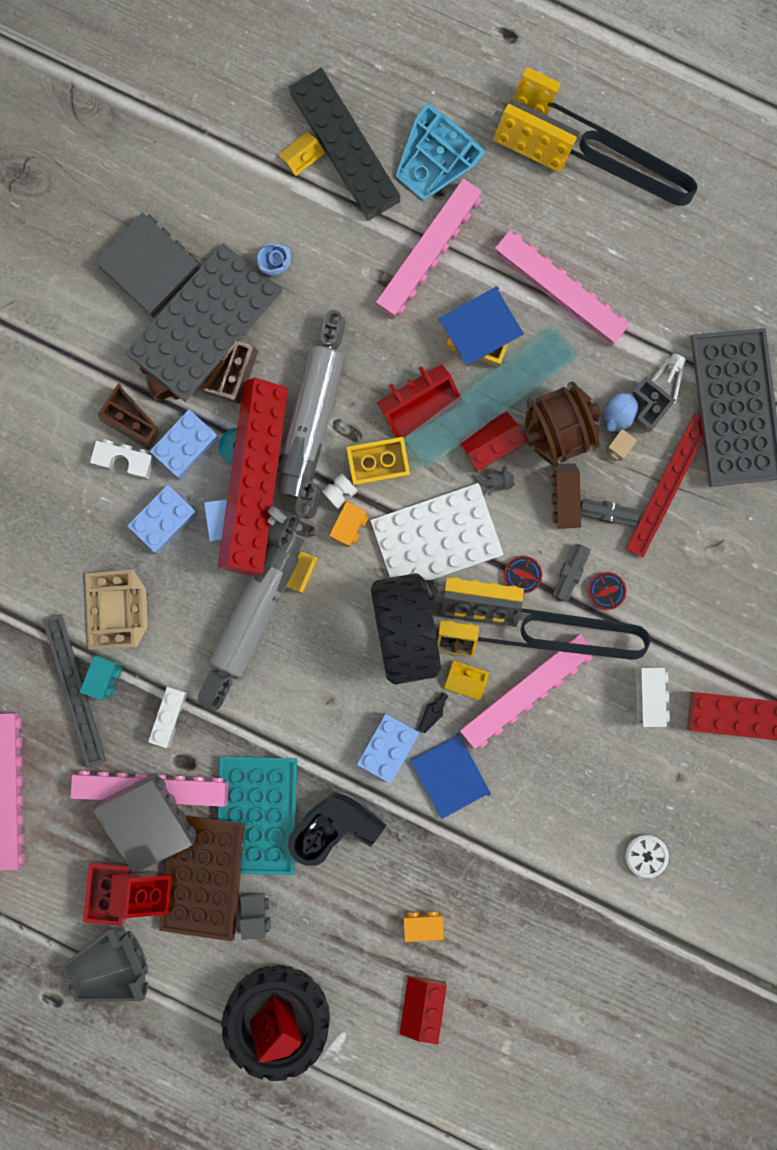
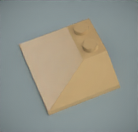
(115, 609)

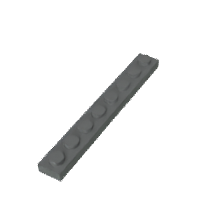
(72, 684)

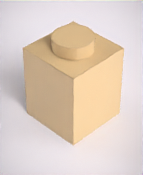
(621, 445)

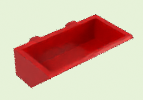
(418, 400)

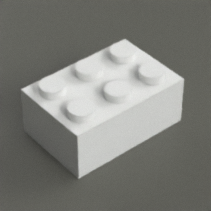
(652, 697)

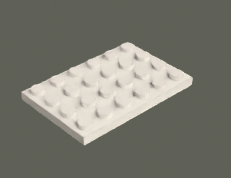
(438, 535)

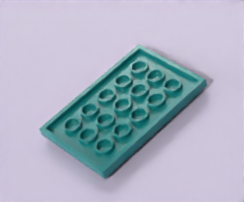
(263, 797)

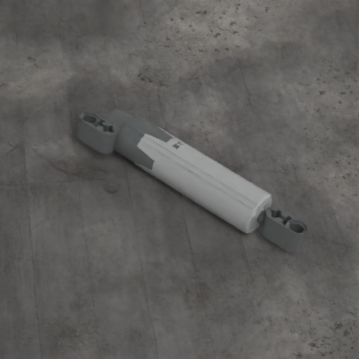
(311, 417)
(253, 611)

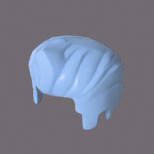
(274, 259)
(620, 412)

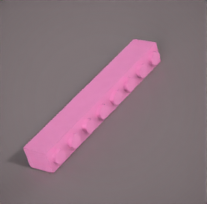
(429, 248)
(561, 288)
(523, 694)
(184, 790)
(10, 796)

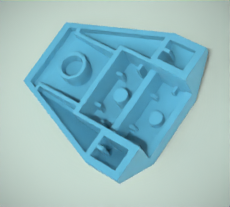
(436, 153)

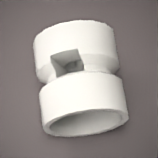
(339, 491)

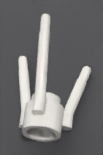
(675, 365)

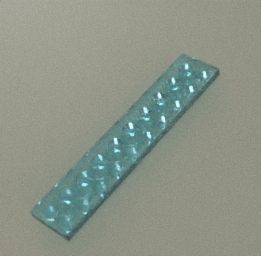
(490, 397)

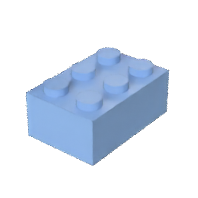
(184, 444)
(162, 519)
(388, 748)

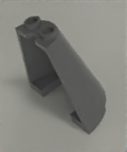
(108, 969)

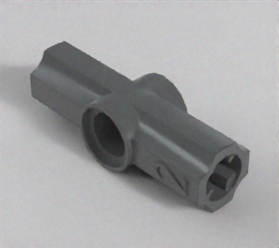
(609, 512)
(571, 572)

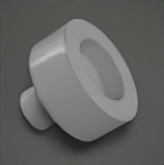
(276, 515)

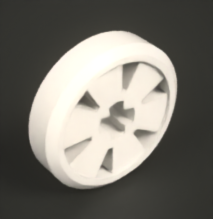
(635, 860)

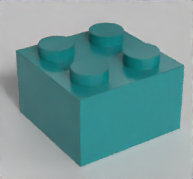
(101, 678)

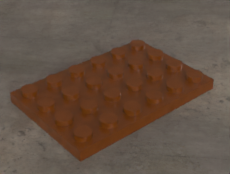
(206, 881)

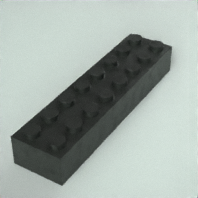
(344, 144)

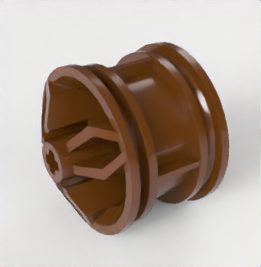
(562, 424)

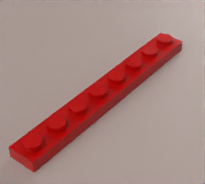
(666, 488)

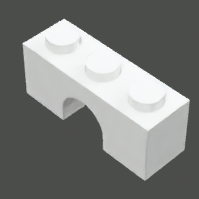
(106, 454)
(167, 717)

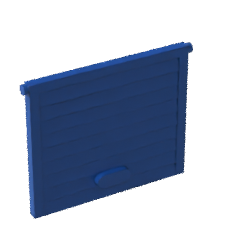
(481, 326)
(450, 776)

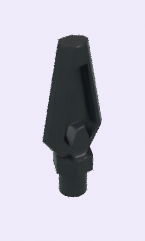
(433, 713)

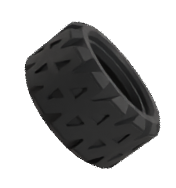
(406, 628)
(276, 980)

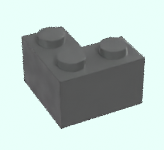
(655, 401)
(254, 918)

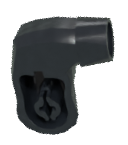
(328, 824)

